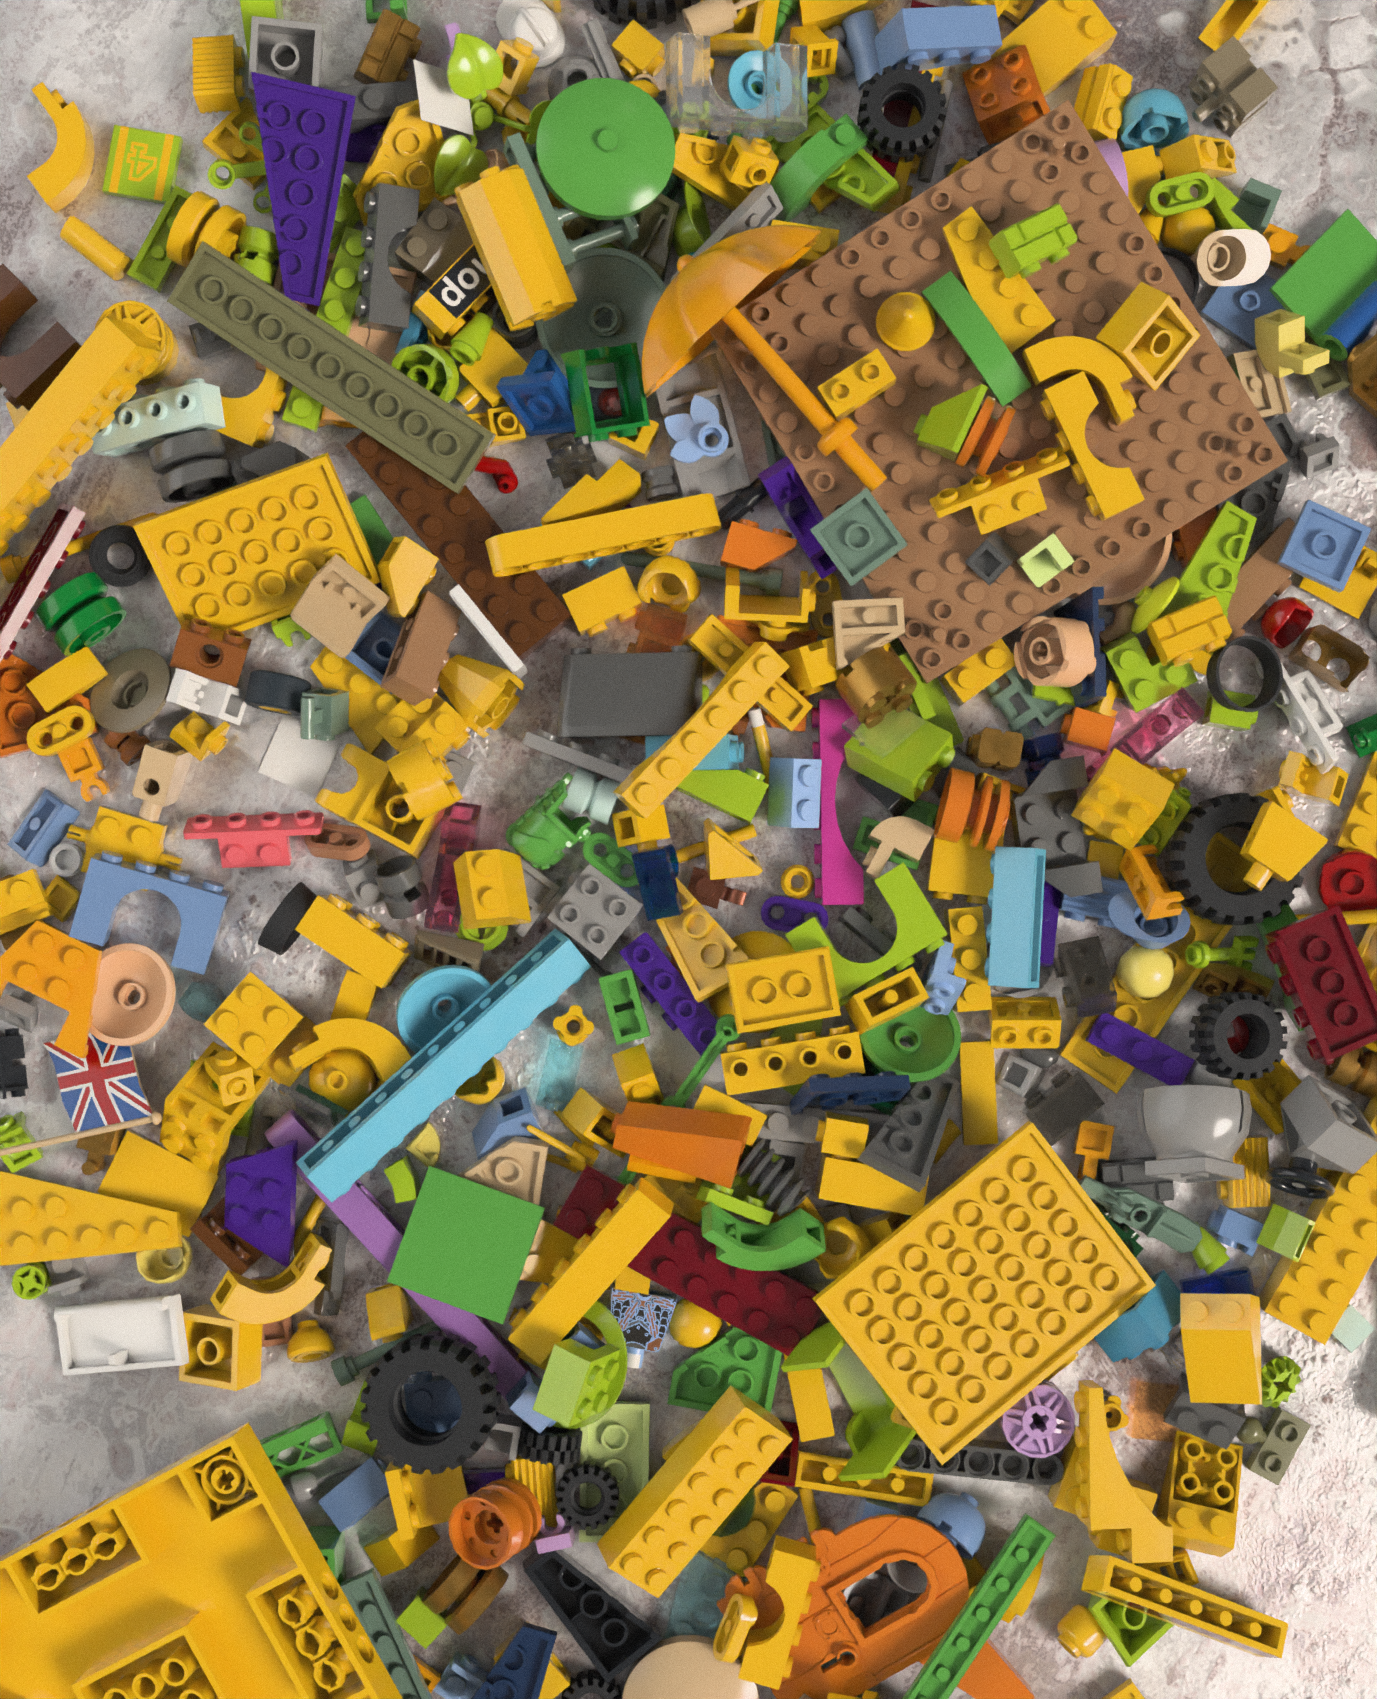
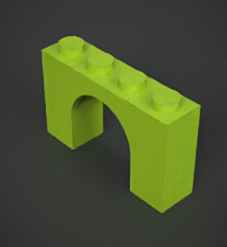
(916, 930)

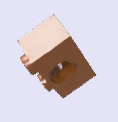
(192, 657)

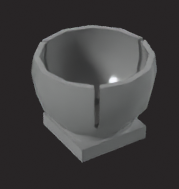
(1194, 1131)

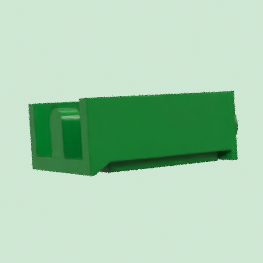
(629, 386)

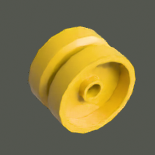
(204, 221)

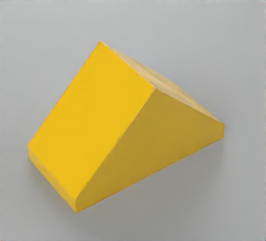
(726, 856)
(393, 1555)

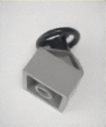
(1320, 1132)

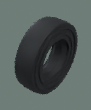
(101, 565)

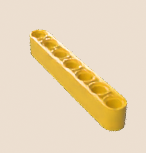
(602, 535)

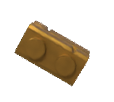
(388, 50)
(995, 749)

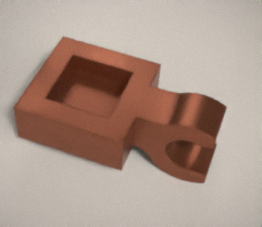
(710, 892)

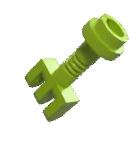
(1199, 954)

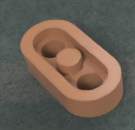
(339, 842)

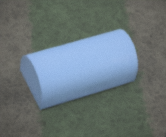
(861, 46)

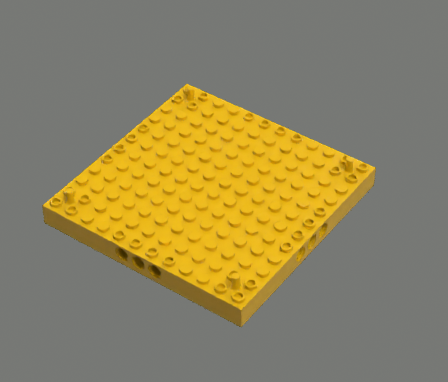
(184, 1593)

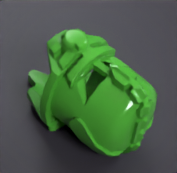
(546, 829)

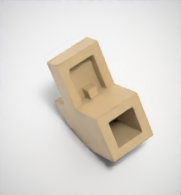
(899, 835)

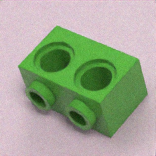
(624, 1006)

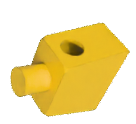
(483, 376)
(1278, 846)

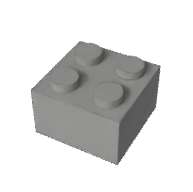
(286, 50)

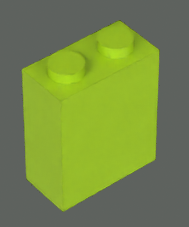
(910, 765)

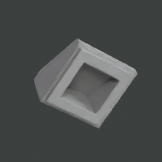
(1020, 1076)

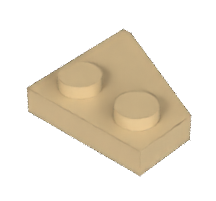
(865, 626)

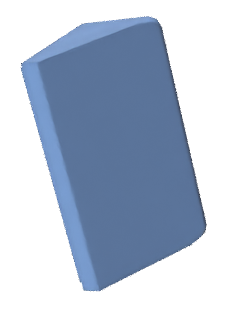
(43, 828)

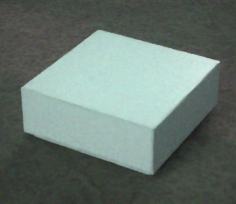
(1352, 1329)

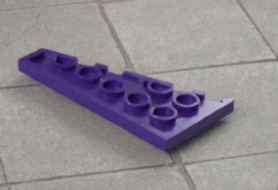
(304, 159)

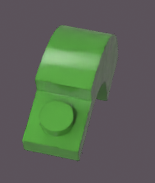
(814, 164)
(760, 1246)

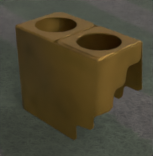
(1345, 649)

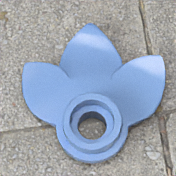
(693, 428)

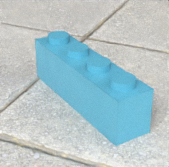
(1016, 917)

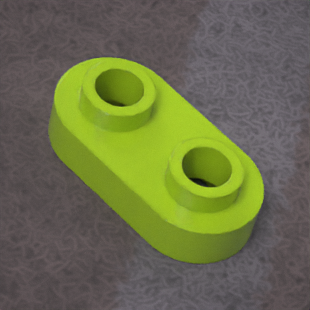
(1178, 195)

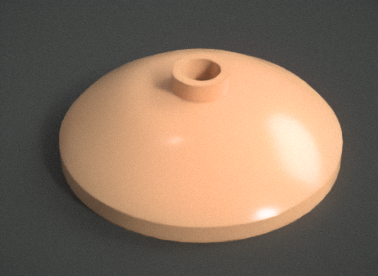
(123, 974)

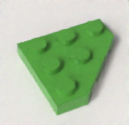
(728, 1360)

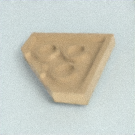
(512, 1168)

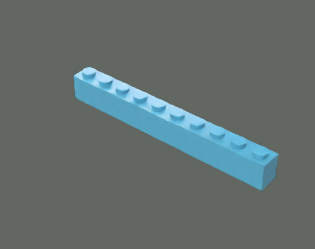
(443, 1065)

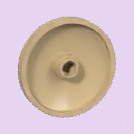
(686, 1670)

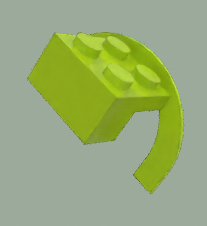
(582, 1381)

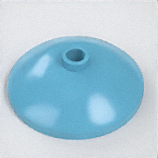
(418, 1011)

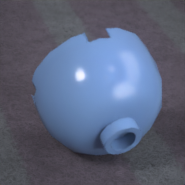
(957, 1519)

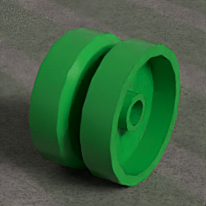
(80, 613)

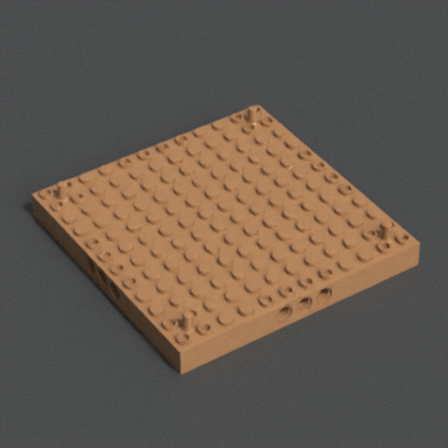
(1185, 445)

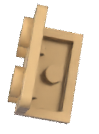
(338, 605)

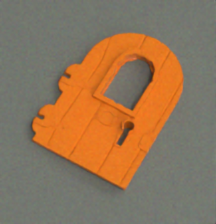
(833, 1628)

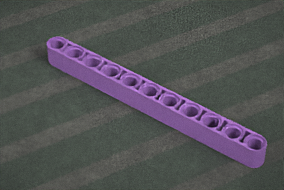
(383, 1237)

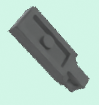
(336, 1236)

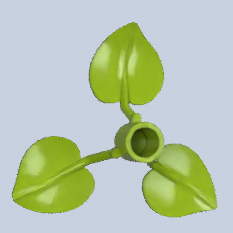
(470, 72)

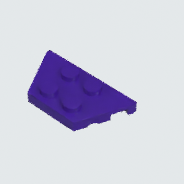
(263, 1200)

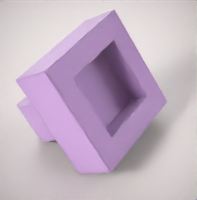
(556, 1537)

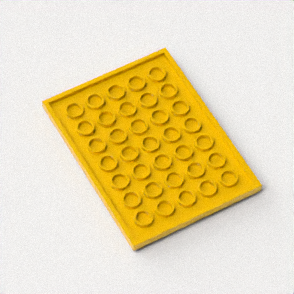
(984, 1292)

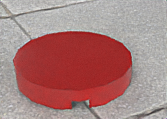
(1349, 880)

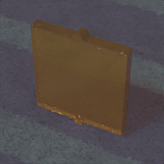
(1148, 1411)

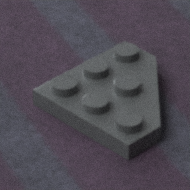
(1264, 495)

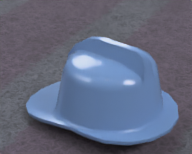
(1150, 934)

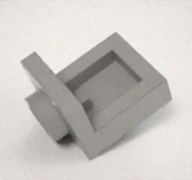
(361, 879)

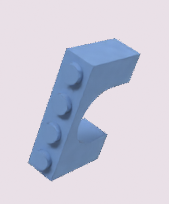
(198, 903)

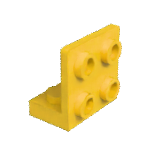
(424, 1497)

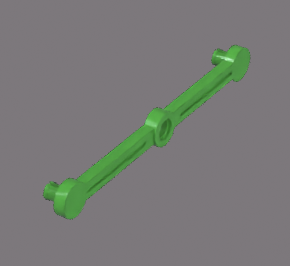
(725, 1032)

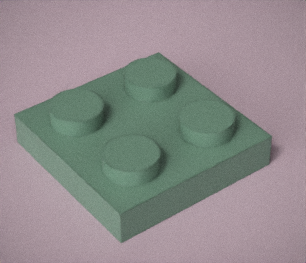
(859, 537)

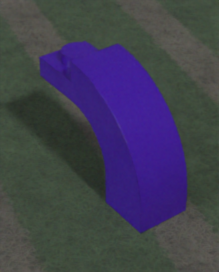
(797, 512)

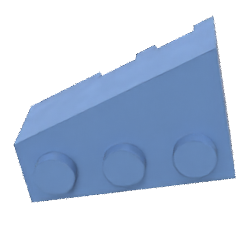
(939, 37)

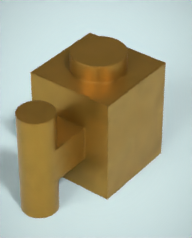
(98, 1147)

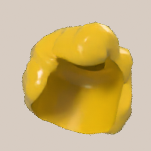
(669, 582)
(844, 1247)

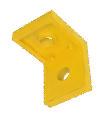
(196, 1119)

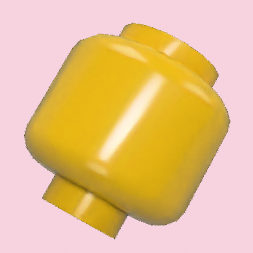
(1080, 1632)

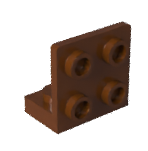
(226, 1245)

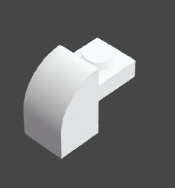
(207, 697)

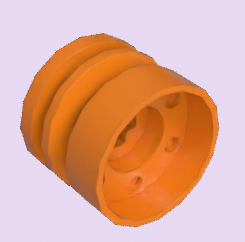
(972, 809)
(495, 1523)

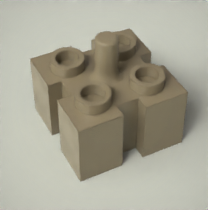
(1230, 88)

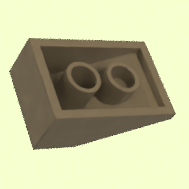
(436, 245)

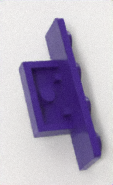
(672, 992)

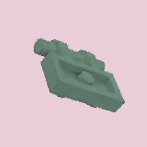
(1042, 710)

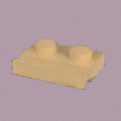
(1263, 388)

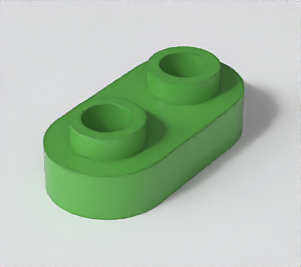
(612, 861)

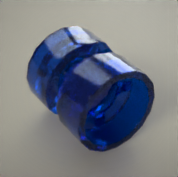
(1040, 748)

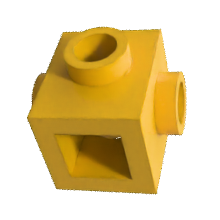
(750, 162)

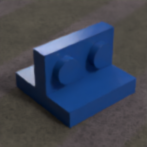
(540, 396)

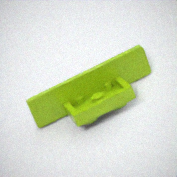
(929, 698)

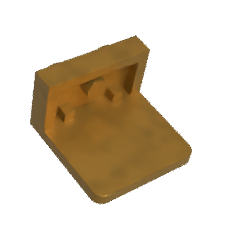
(1363, 374)

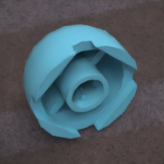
(1153, 119)

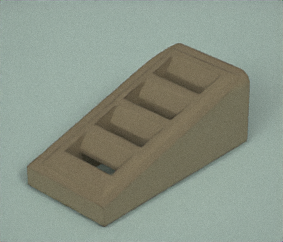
(454, 950)

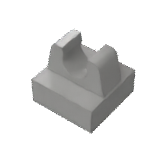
(1319, 456)
(18, 1012)

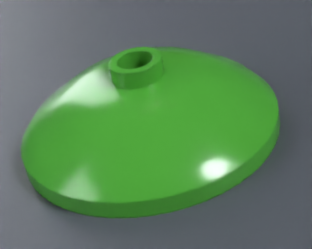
(932, 1040)

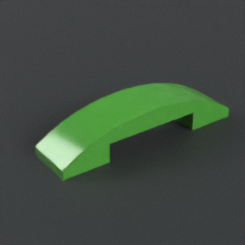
(977, 338)

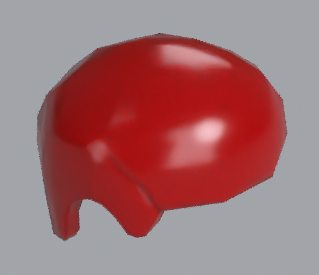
(1285, 621)

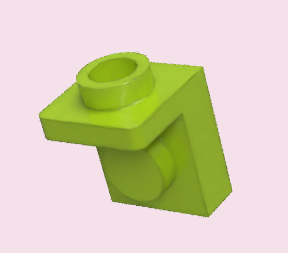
(13, 1133)

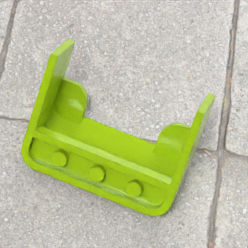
(870, 1431)

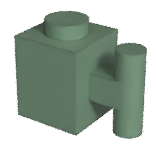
(324, 713)

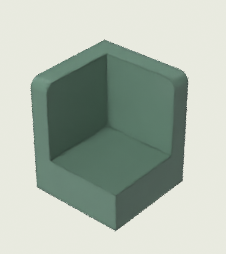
(1257, 204)

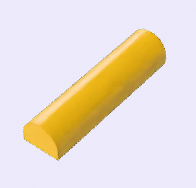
(900, 1485)

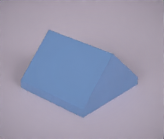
(375, 646)

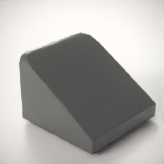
(991, 558)

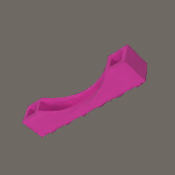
(840, 875)

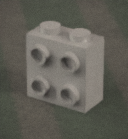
(593, 910)

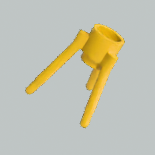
(577, 1153)

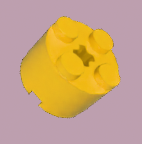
(424, 779)

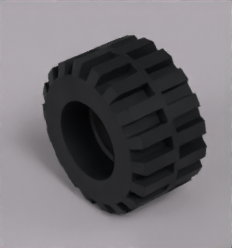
(906, 86)
(1264, 1035)

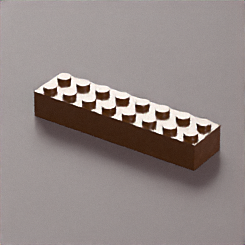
(456, 532)

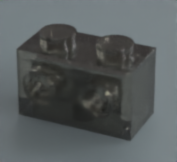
(1086, 977)

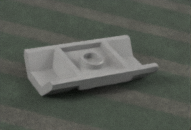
(712, 475)

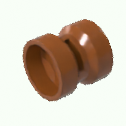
(129, 745)

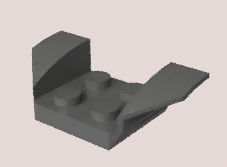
(1044, 821)

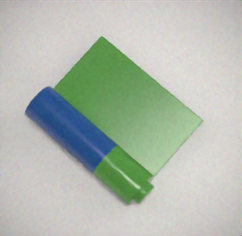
(1334, 286)

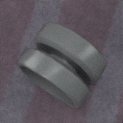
(191, 466)

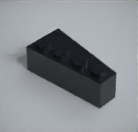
(595, 1616)

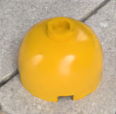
(343, 1078)

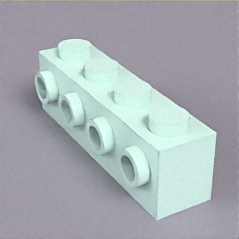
(161, 416)

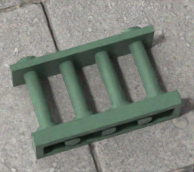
(627, 228)

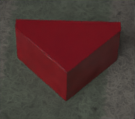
(784, 1467)

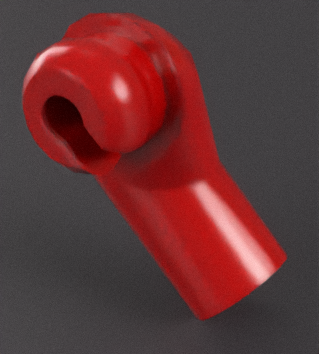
(501, 471)
(1241, 1035)

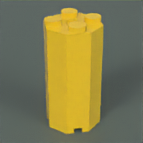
(515, 247)

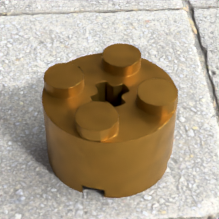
(877, 686)

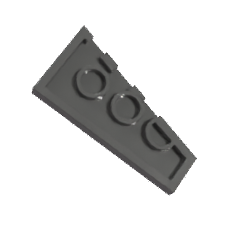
(913, 1133)

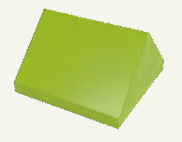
(1127, 1629)

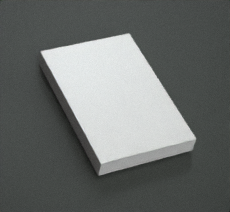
(488, 632)

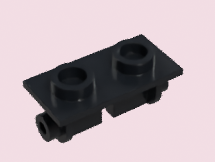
(12, 1077)

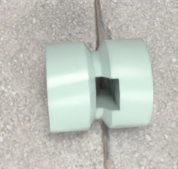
(592, 795)

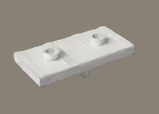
(122, 1335)

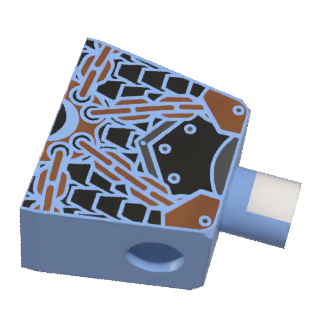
(642, 1320)

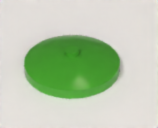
(605, 149)

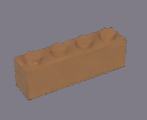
(1259, 580)

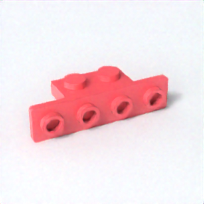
(254, 838)

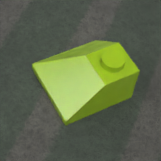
(949, 423)

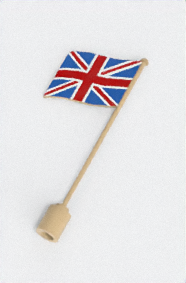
(97, 1092)

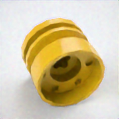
(154, 328)

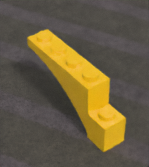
(1106, 1494)

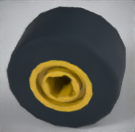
(276, 692)

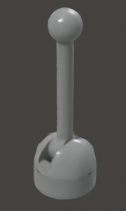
(306, 1484)

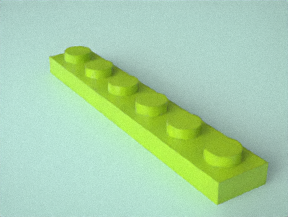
(337, 310)

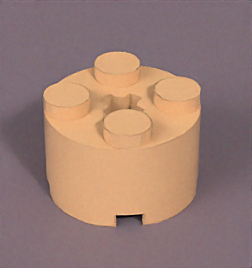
(1055, 651)

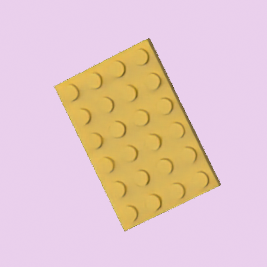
(254, 545)

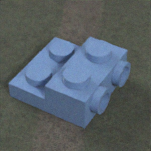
(432, 1402)

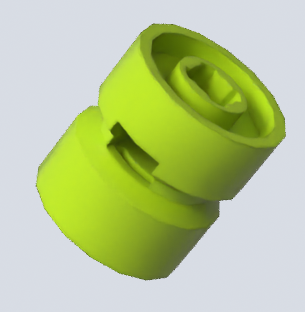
(258, 252)

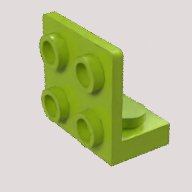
(740, 1198)

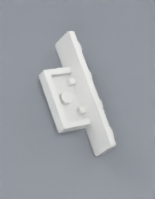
(1308, 715)

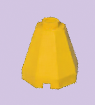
(480, 692)

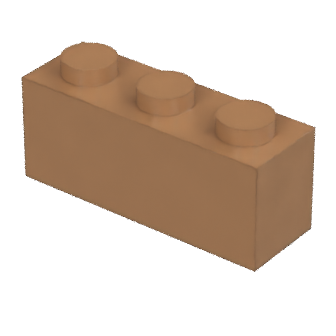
(421, 649)

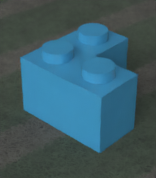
(1144, 1323)

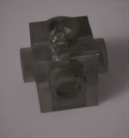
(570, 458)

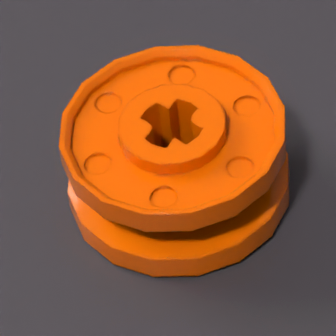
(985, 436)

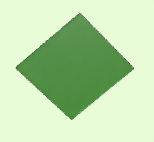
(466, 1244)

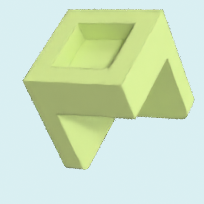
(1045, 560)

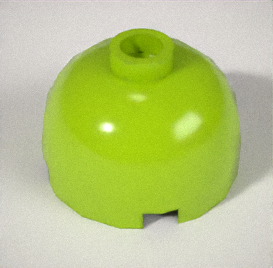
(430, 368)

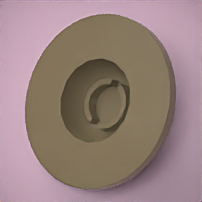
(131, 691)

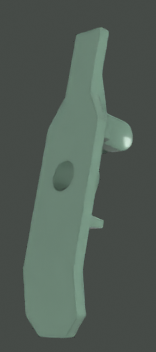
(1156, 1221)

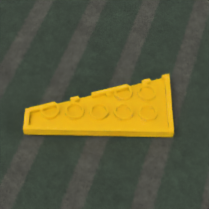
(62, 1222)

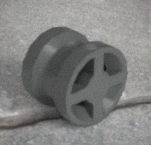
(659, 483)

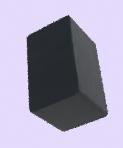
(889, 800)

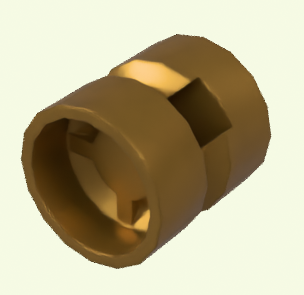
(1355, 1069)

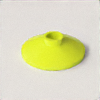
(1153, 602)

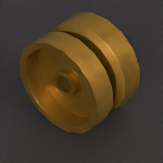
(467, 1590)

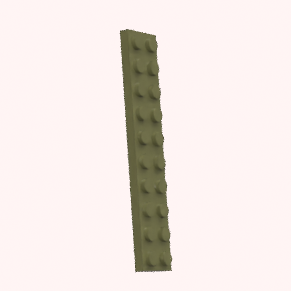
(331, 367)

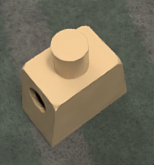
(165, 765)

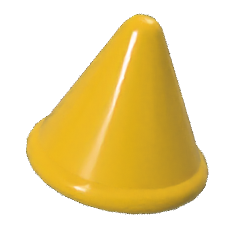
(905, 321)

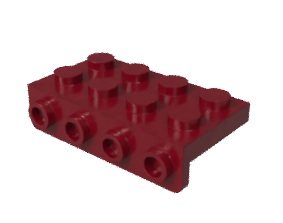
(1325, 983)

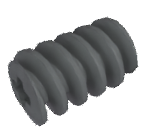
(773, 1180)

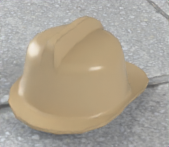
(1232, 257)

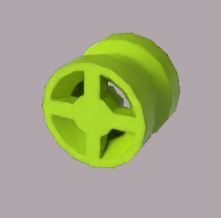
(25, 1283)

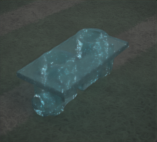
(559, 1075)

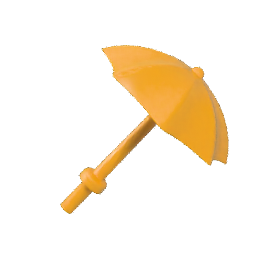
(714, 290)

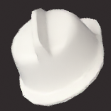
(535, 24)

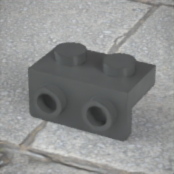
(1208, 1421)

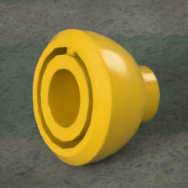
(309, 1343)

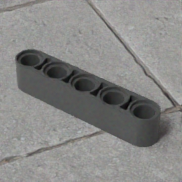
(990, 1469)

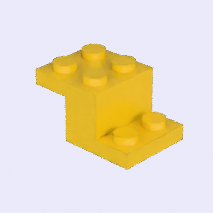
(262, 1028)

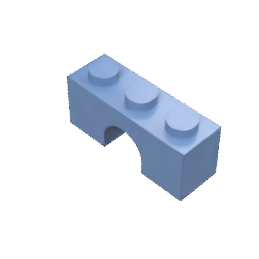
(524, 1393)

